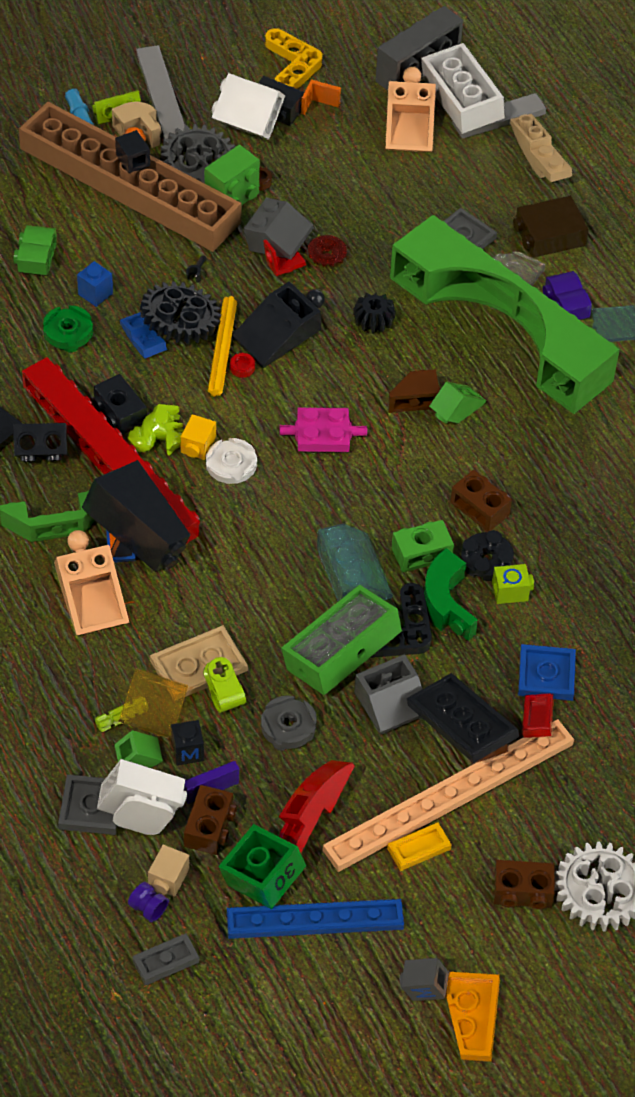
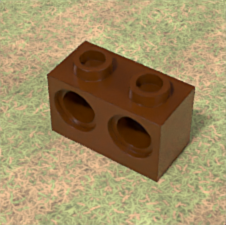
(481, 500)
(206, 819)
(523, 877)

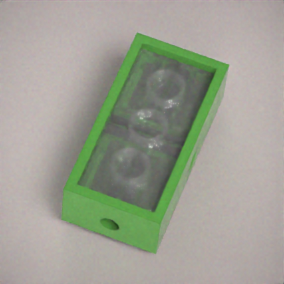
(341, 639)

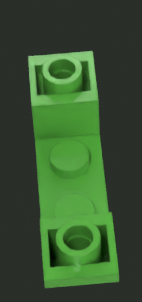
(44, 527)

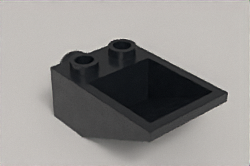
(280, 323)

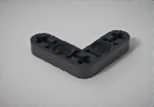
(411, 629)

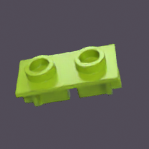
(104, 107)

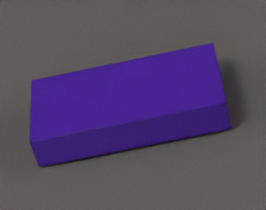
(217, 778)

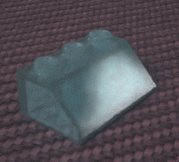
(351, 561)

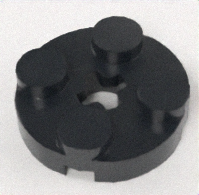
(483, 543)

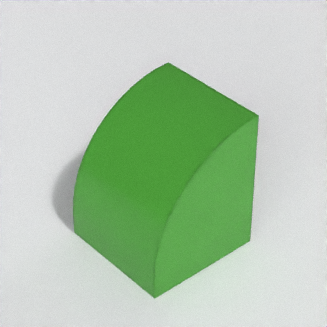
(139, 749)

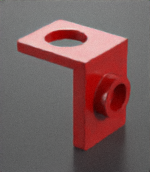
(282, 265)

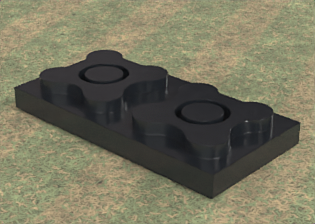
(462, 717)

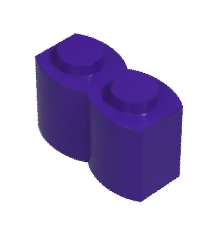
(568, 293)

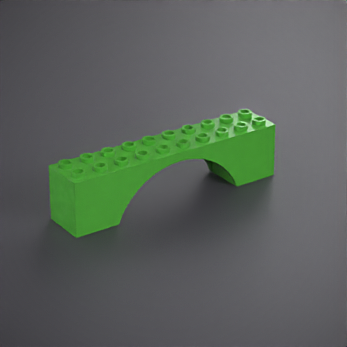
(444, 266)

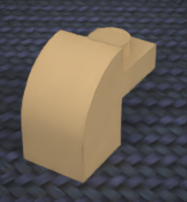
(139, 116)

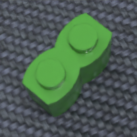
(35, 249)

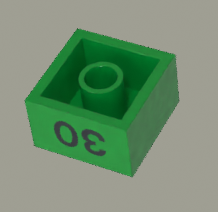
(262, 866)

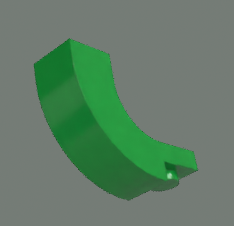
(442, 576)

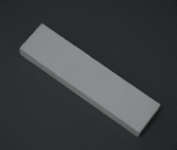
(512, 109)

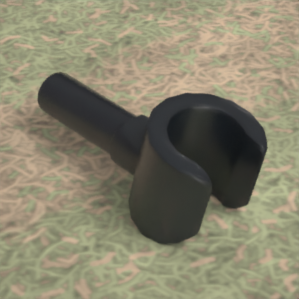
(196, 269)

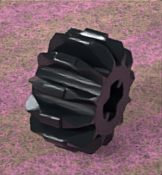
(374, 312)

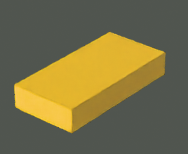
(419, 846)

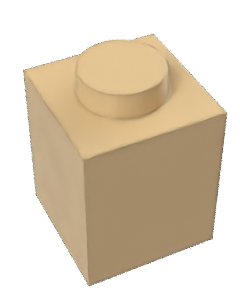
(168, 870)

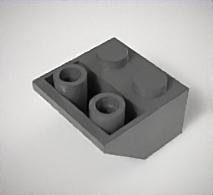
(385, 693)

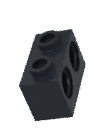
(40, 433)

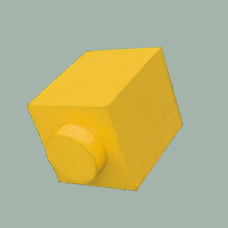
(198, 437)

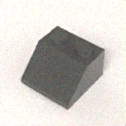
(281, 227)

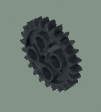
(163, 305)

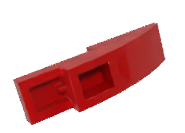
(314, 796)

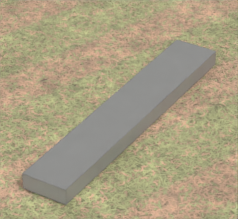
(160, 90)

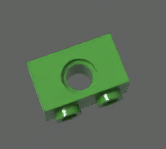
(420, 545)

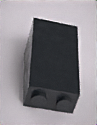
(137, 515)

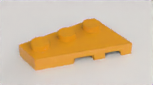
(473, 1012)

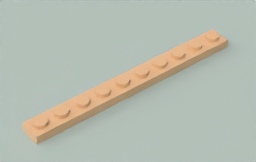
(444, 797)

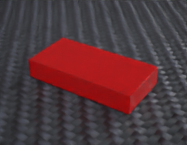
(538, 715)

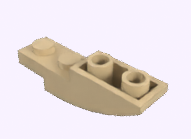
(538, 149)

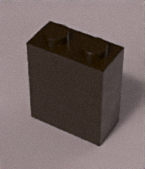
(551, 226)

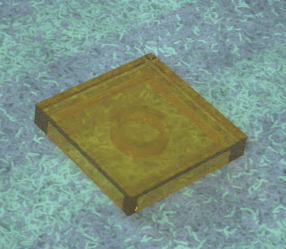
(152, 703)

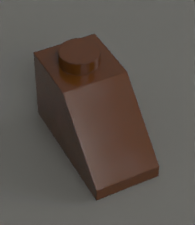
(414, 392)

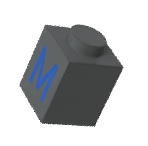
(424, 979)

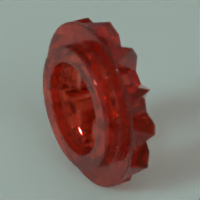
(327, 243)

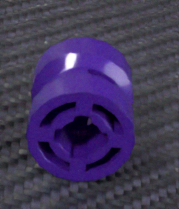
(147, 901)

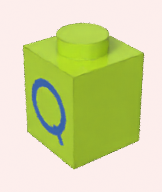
(512, 583)

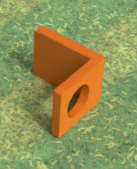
(321, 93)

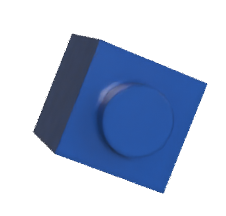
(95, 283)

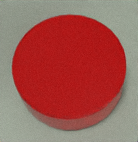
(242, 365)

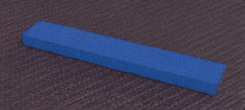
(315, 918)

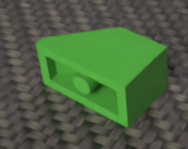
(456, 402)

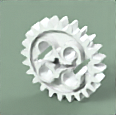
(577, 891)

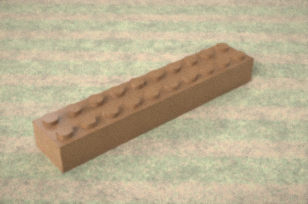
(154, 191)

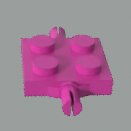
(323, 430)

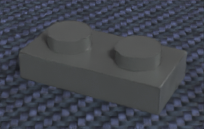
(165, 959)

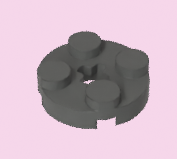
(292, 736)

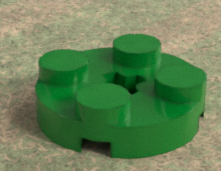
(69, 339)

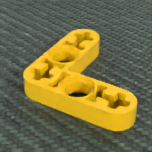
(280, 42)

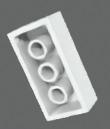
(463, 88)

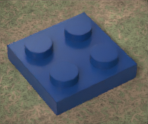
(547, 671)

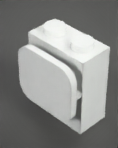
(247, 106)
(141, 797)

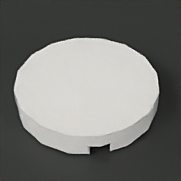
(231, 461)

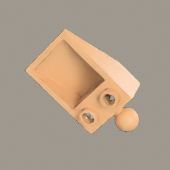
(410, 114)
(92, 590)

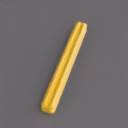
(222, 346)

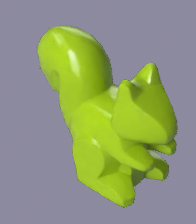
(158, 426)

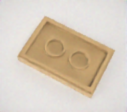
(187, 660)

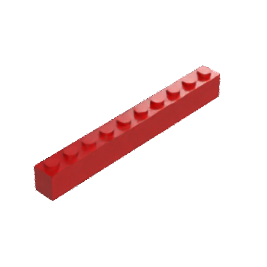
(93, 432)

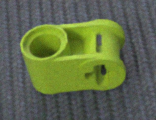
(224, 687)

